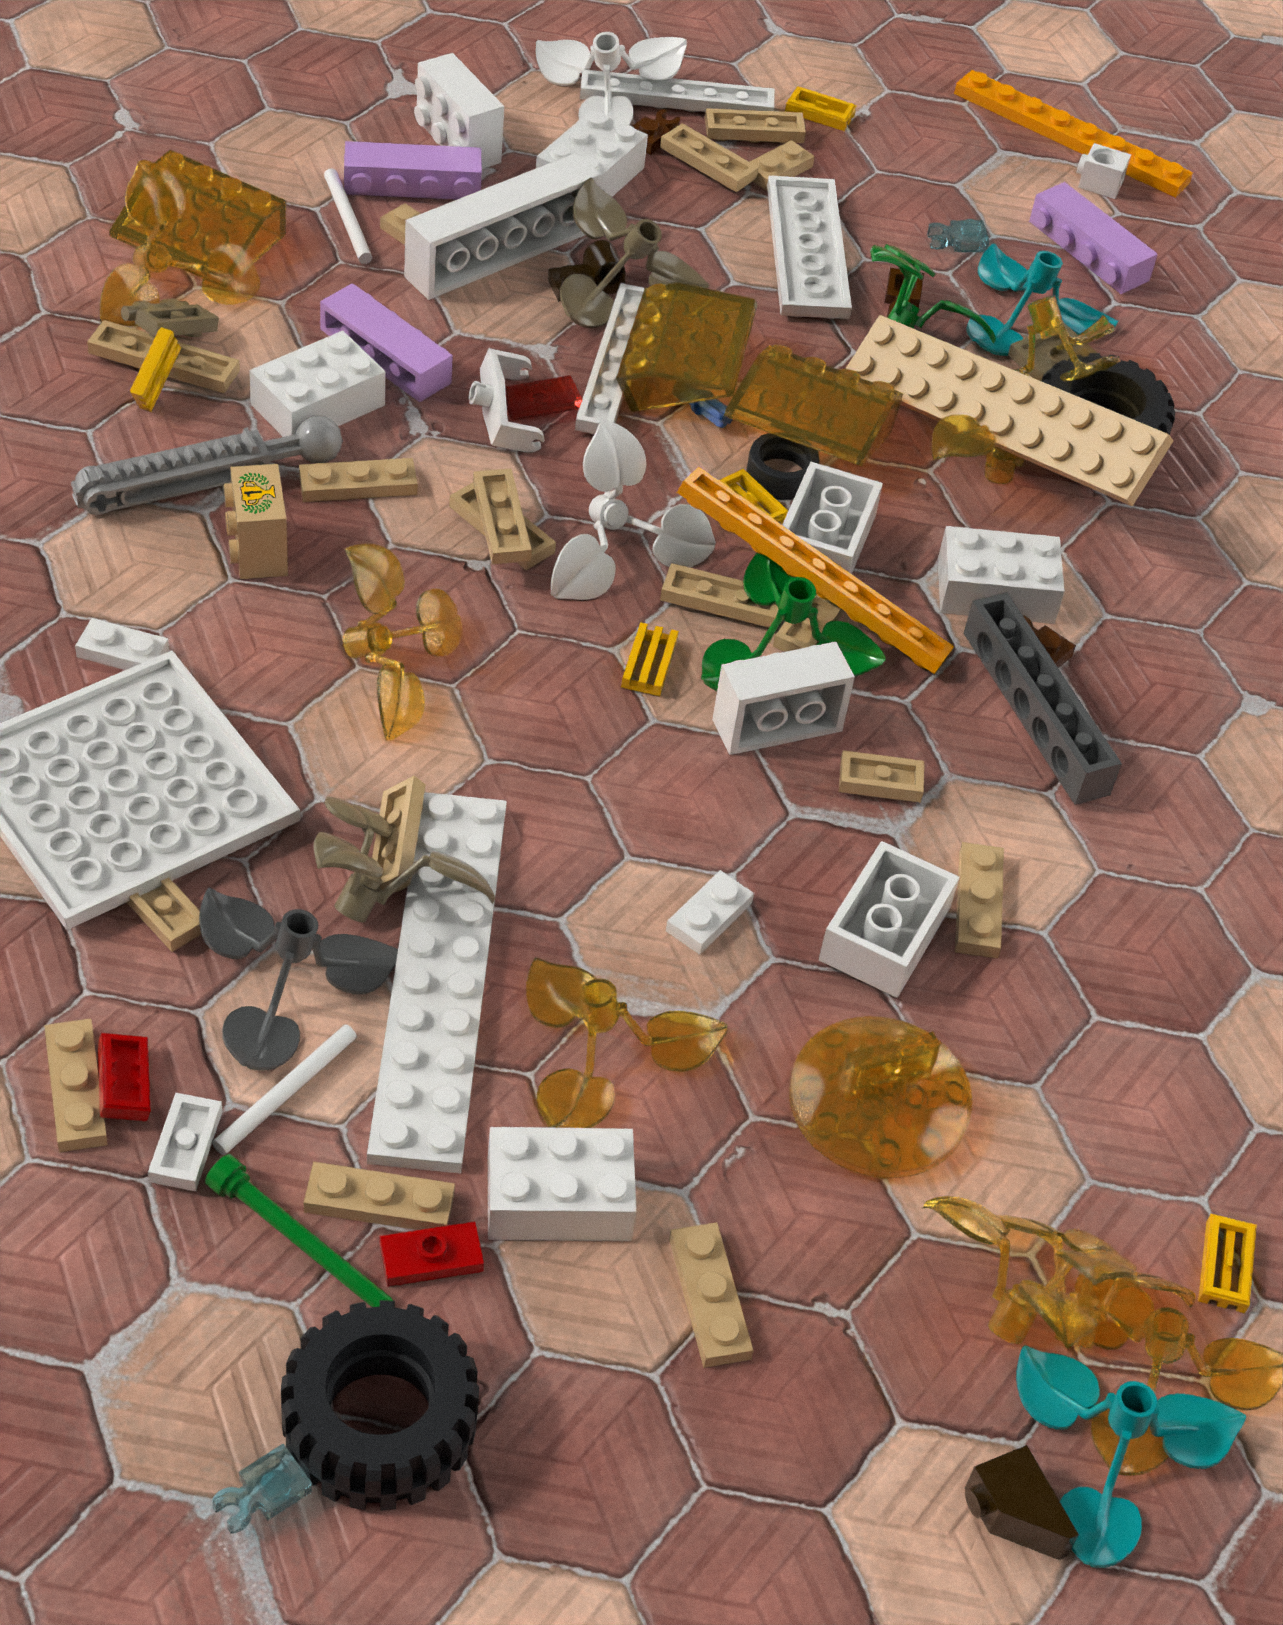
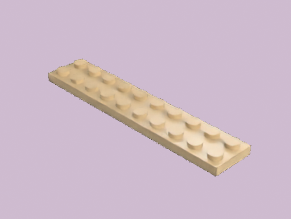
(1022, 412)

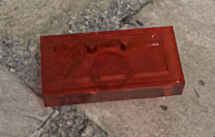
(542, 398)

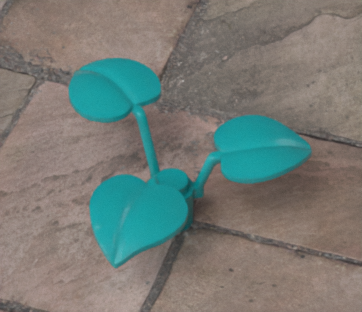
(1004, 274)
(1193, 1430)

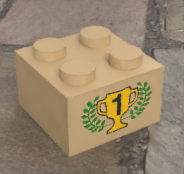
(256, 521)

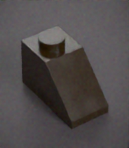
(1020, 1504)

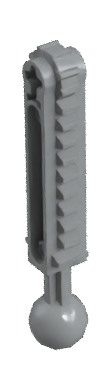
(197, 466)

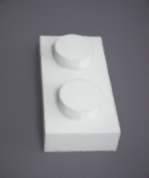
(118, 645)
(709, 912)
(185, 1142)

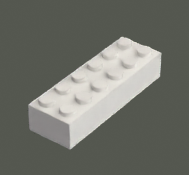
(495, 227)

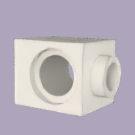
(1103, 170)

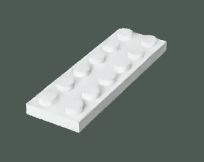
(808, 248)

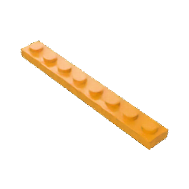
(1070, 131)
(802, 560)

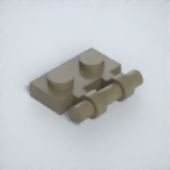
(171, 315)

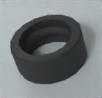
(779, 484)

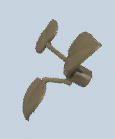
(600, 216)
(364, 884)

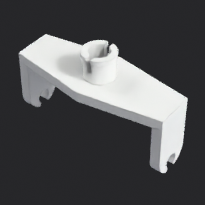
(492, 398)

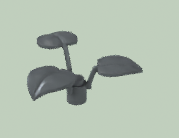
(237, 925)

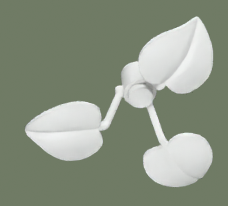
(654, 57)
(609, 463)

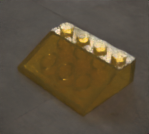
(215, 214)
(684, 346)
(815, 404)

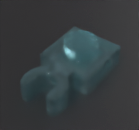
(963, 235)
(268, 1485)

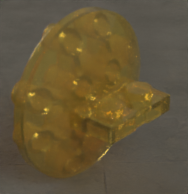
(880, 1097)

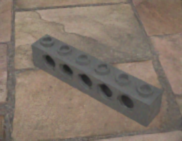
(1042, 699)

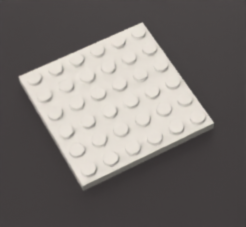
(129, 789)

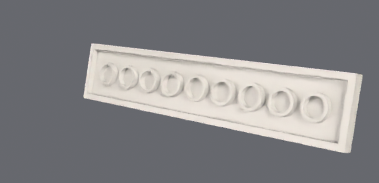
(437, 992)

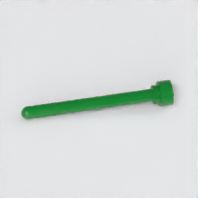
(230, 1179)

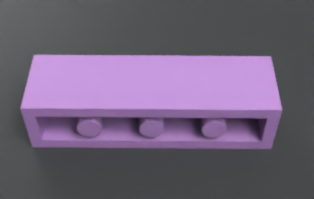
(411, 170)
(1093, 237)
(400, 349)

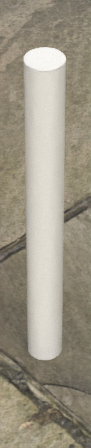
(348, 216)
(284, 1090)

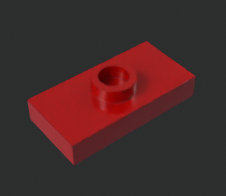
(124, 1077)
(431, 1254)

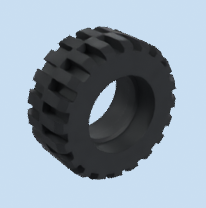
(1120, 389)
(369, 1344)

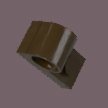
(597, 263)

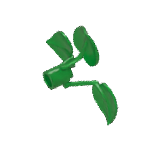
(911, 267)
(767, 584)

